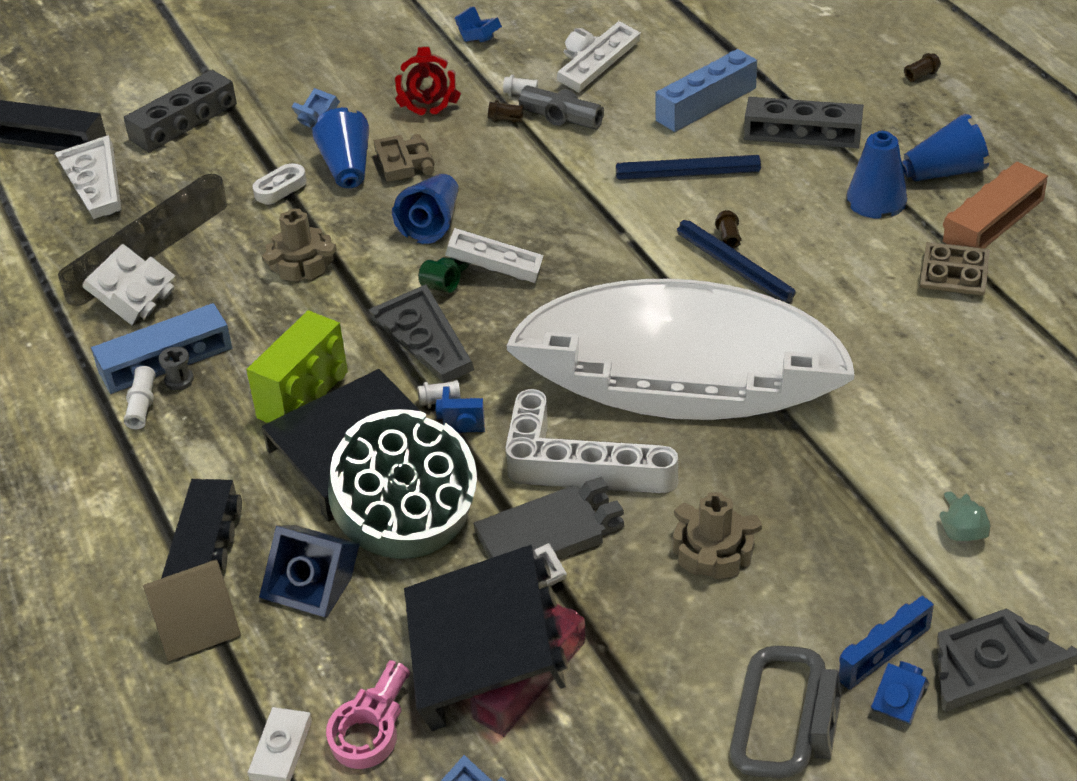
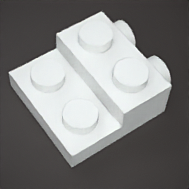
(130, 284)

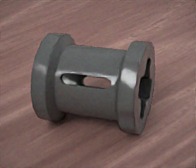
(176, 368)

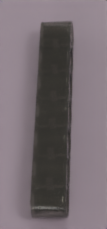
(149, 233)

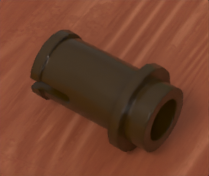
(927, 65)
(505, 112)
(727, 224)

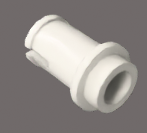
(515, 85)
(429, 393)

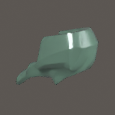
(964, 519)

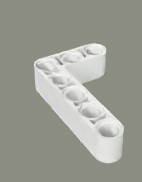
(573, 462)

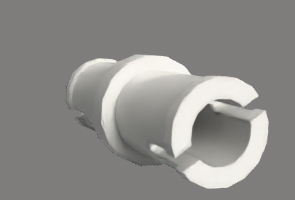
(139, 397)

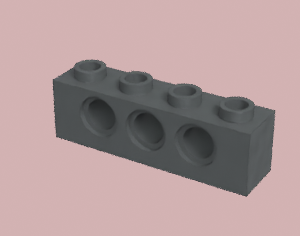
(180, 110)
(803, 122)

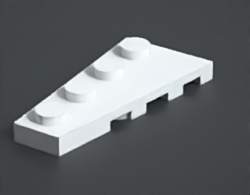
(93, 175)

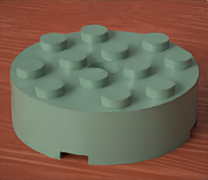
(410, 515)

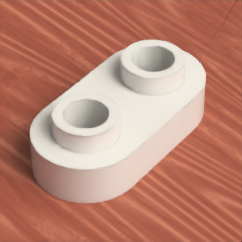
(279, 183)

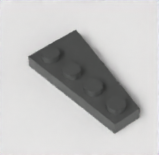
(425, 332)

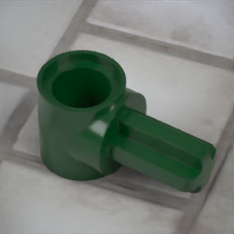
(441, 274)

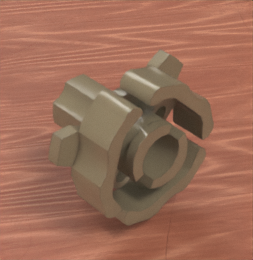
(301, 245)
(712, 532)

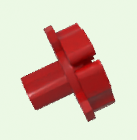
(431, 93)

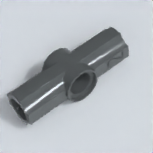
(561, 107)

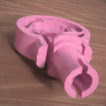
(372, 707)

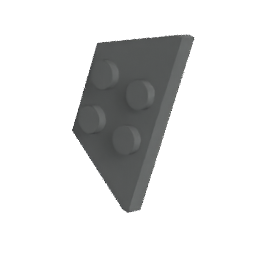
(994, 656)

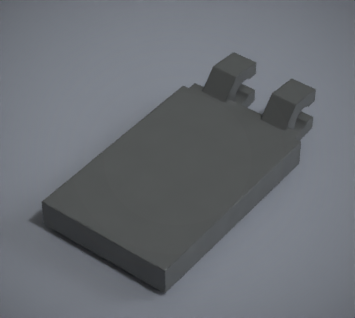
(560, 518)

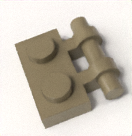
(395, 157)

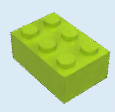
(297, 367)

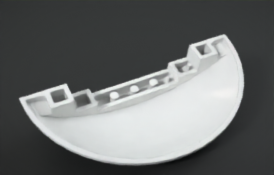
(682, 349)

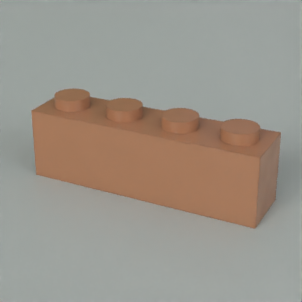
(995, 207)

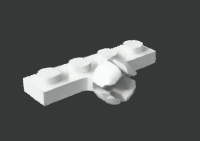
(594, 54)

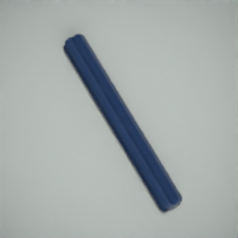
(688, 167)
(736, 261)

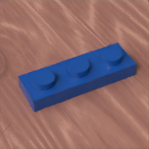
(885, 642)

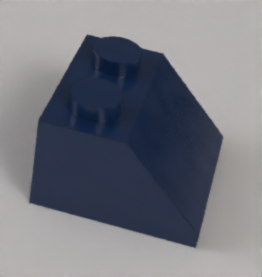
(308, 569)

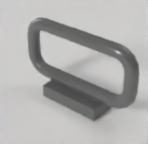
(817, 719)

